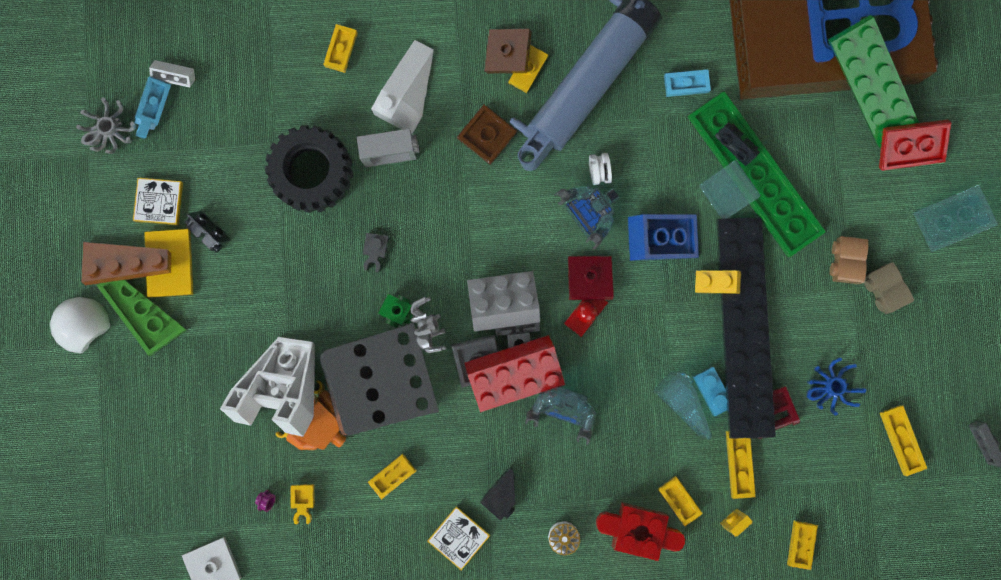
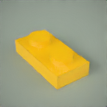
(340, 48)
(718, 282)

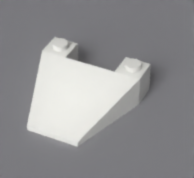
(277, 381)

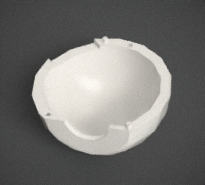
(78, 323)

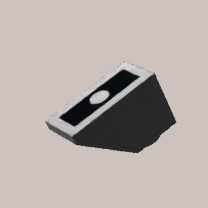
(501, 496)

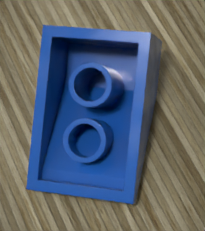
(663, 236)

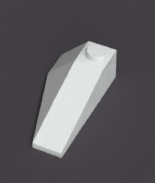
(405, 91)

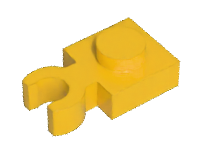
(302, 498)

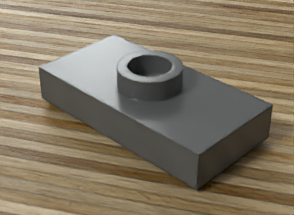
(987, 443)

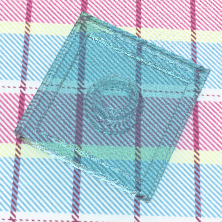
(729, 190)

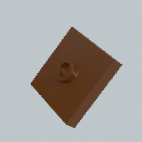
(508, 51)
(487, 134)

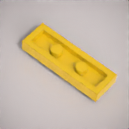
(903, 440)
(740, 467)

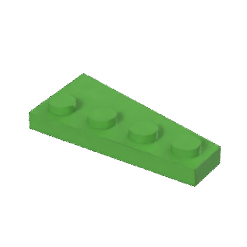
(144, 319)

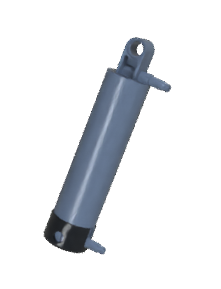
(588, 80)

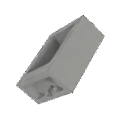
(387, 147)

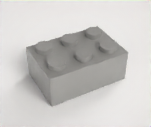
(503, 301)

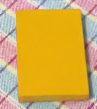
(180, 279)

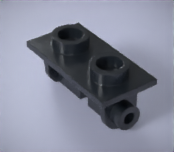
(744, 150)
(200, 223)

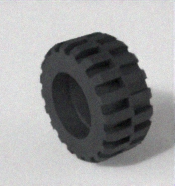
(289, 149)

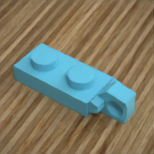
(151, 106)

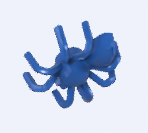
(833, 386)

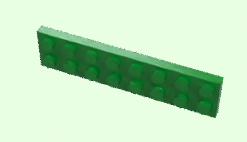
(779, 204)

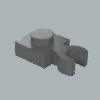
(375, 247)

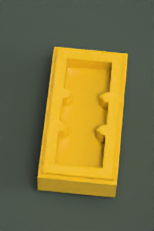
(525, 80)
(392, 476)
(680, 501)
(736, 522)
(802, 545)

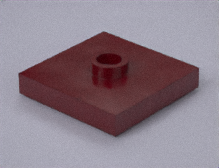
(590, 278)

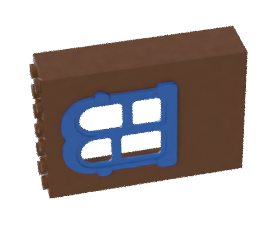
(786, 50)

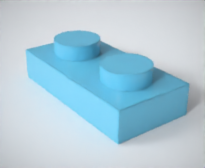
(687, 83)
(712, 390)

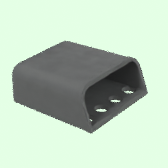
(373, 384)

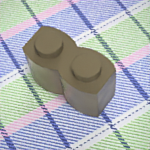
(888, 288)

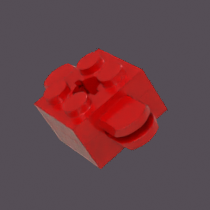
(640, 531)

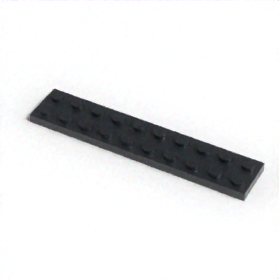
(746, 330)

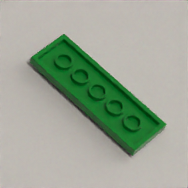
(872, 77)

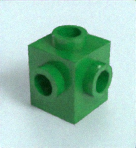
(389, 308)

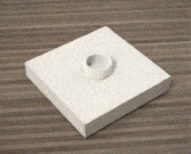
(212, 562)

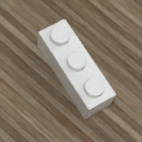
(172, 73)

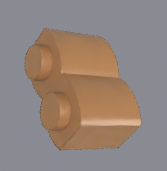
(850, 260)

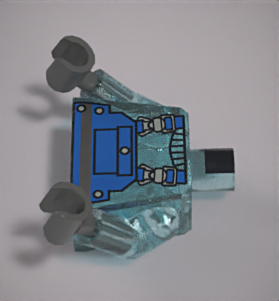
(590, 210)
(564, 406)

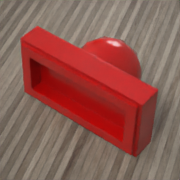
(584, 315)

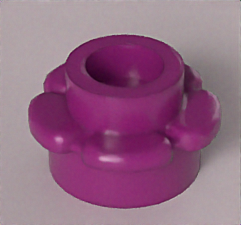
(265, 501)

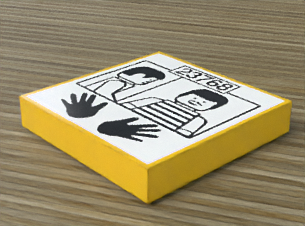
(158, 201)
(458, 538)

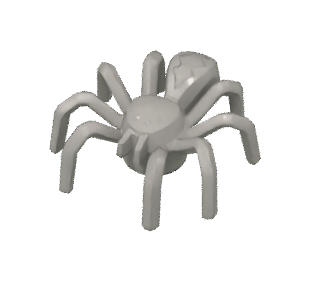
(106, 128)
(427, 327)

